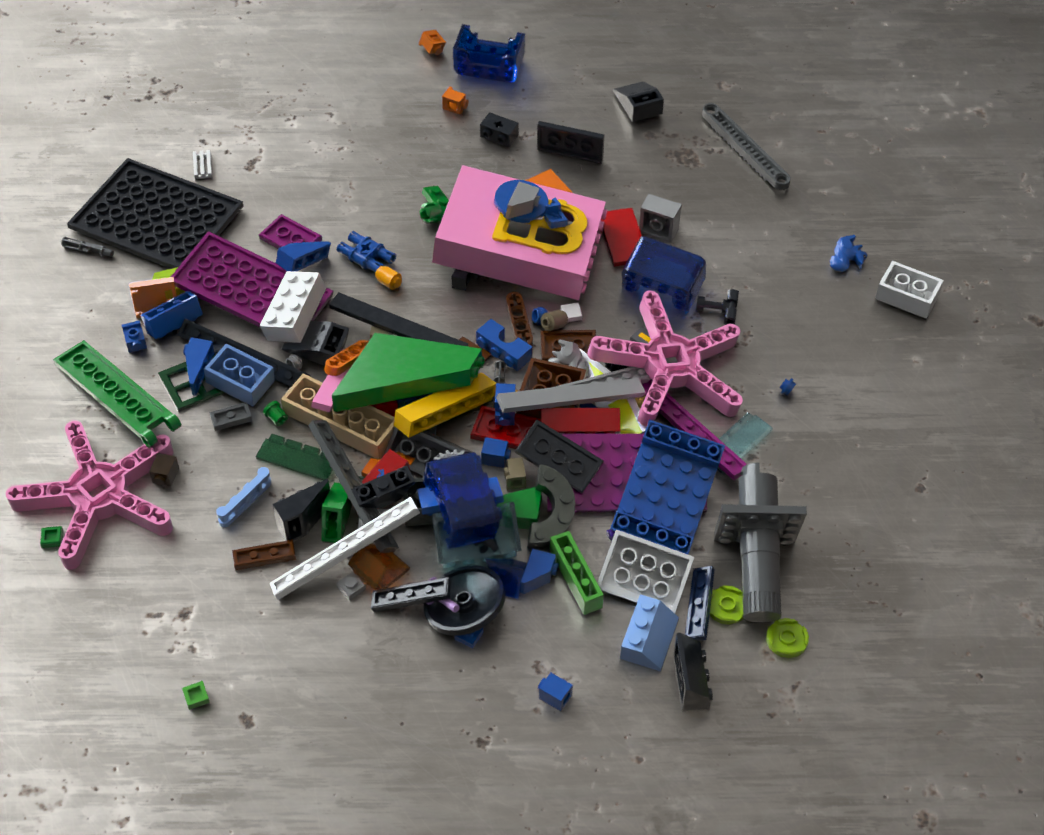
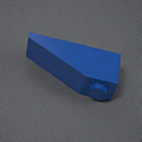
(301, 255)
(197, 355)

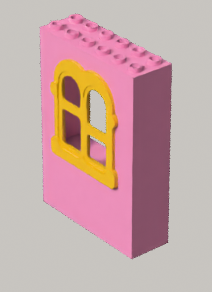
(477, 240)

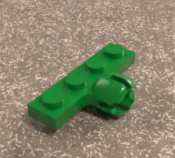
(436, 205)

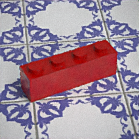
(582, 420)

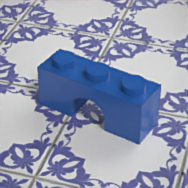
(514, 354)

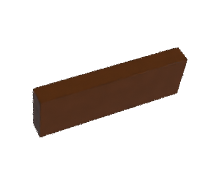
(263, 555)

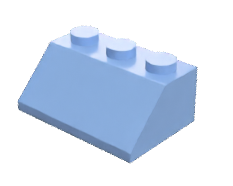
(649, 633)

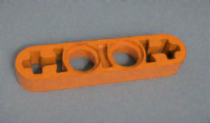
(344, 360)

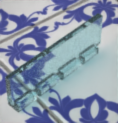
(745, 435)

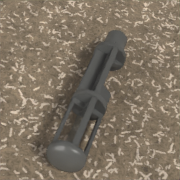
(86, 247)
(499, 379)

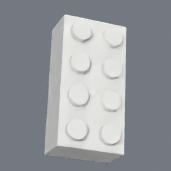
(293, 307)

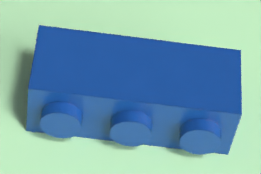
(171, 314)

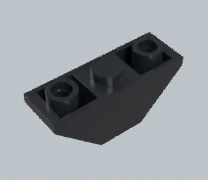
(384, 489)

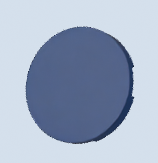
(504, 193)

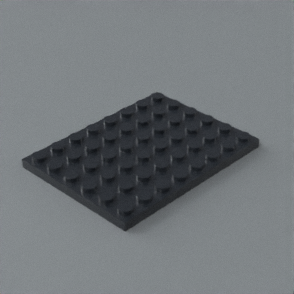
(153, 213)

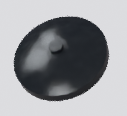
(477, 593)

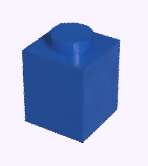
(495, 452)
(555, 691)

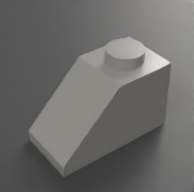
(523, 200)

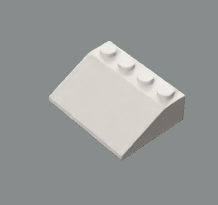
(644, 568)

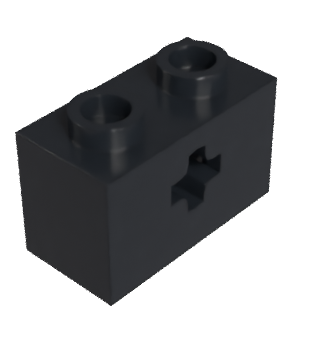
(499, 129)

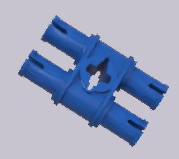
(365, 252)

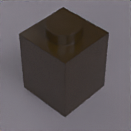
(164, 469)

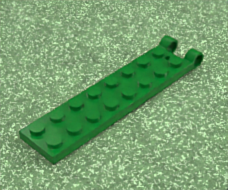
(116, 391)

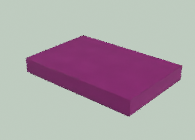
(287, 231)

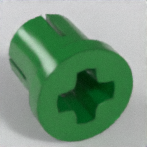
(275, 413)

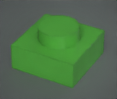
(195, 695)

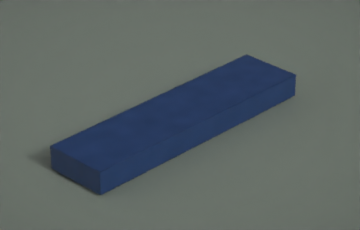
(700, 603)

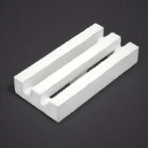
(202, 155)

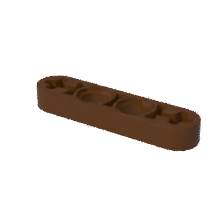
(521, 320)

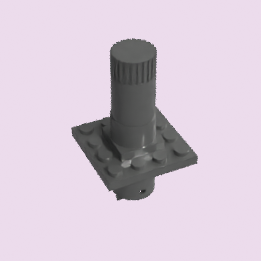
(760, 529)

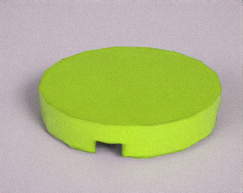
(727, 605)
(787, 638)

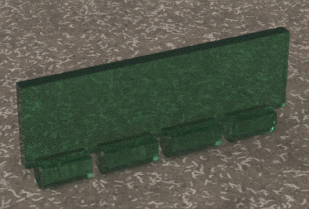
(293, 458)

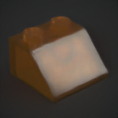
(377, 568)

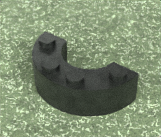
(562, 498)

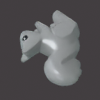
(569, 355)

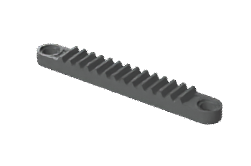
(746, 147)

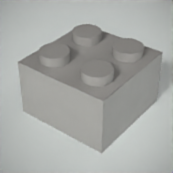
(660, 218)

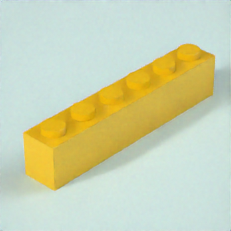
(443, 406)

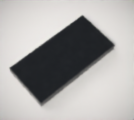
(570, 142)
(552, 449)

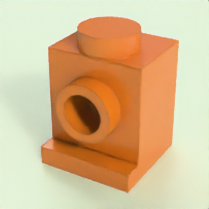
(432, 42)
(454, 101)

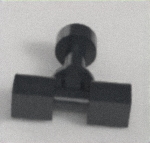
(727, 307)

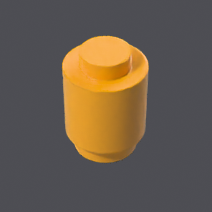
(388, 277)

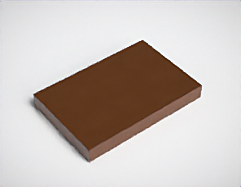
(550, 340)

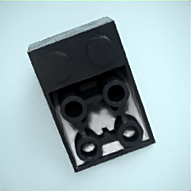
(640, 100)
(319, 342)
(300, 511)

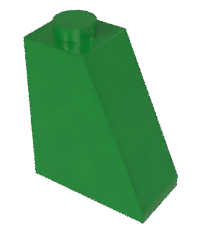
(527, 506)
(335, 514)

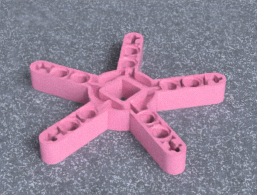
(667, 345)
(109, 502)

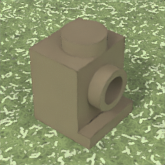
(515, 474)

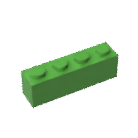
(576, 573)

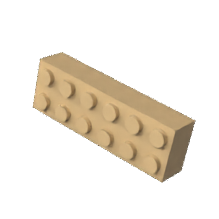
(360, 427)

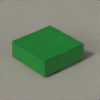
(51, 537)

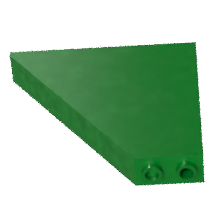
(405, 368)

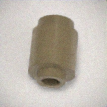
(554, 320)

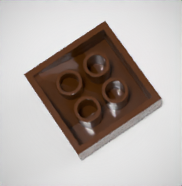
(548, 374)

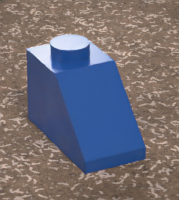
(538, 570)

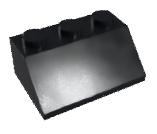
(691, 674)

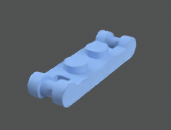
(241, 501)

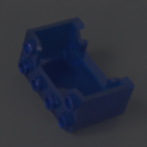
(487, 58)
(665, 270)
(463, 498)

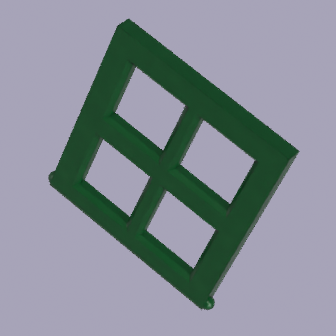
(172, 391)

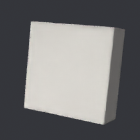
(573, 311)

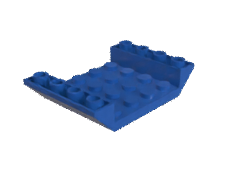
(668, 487)

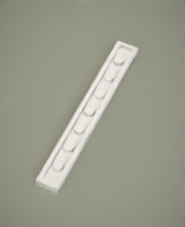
(344, 548)

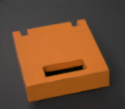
(150, 294)

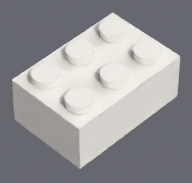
(909, 289)

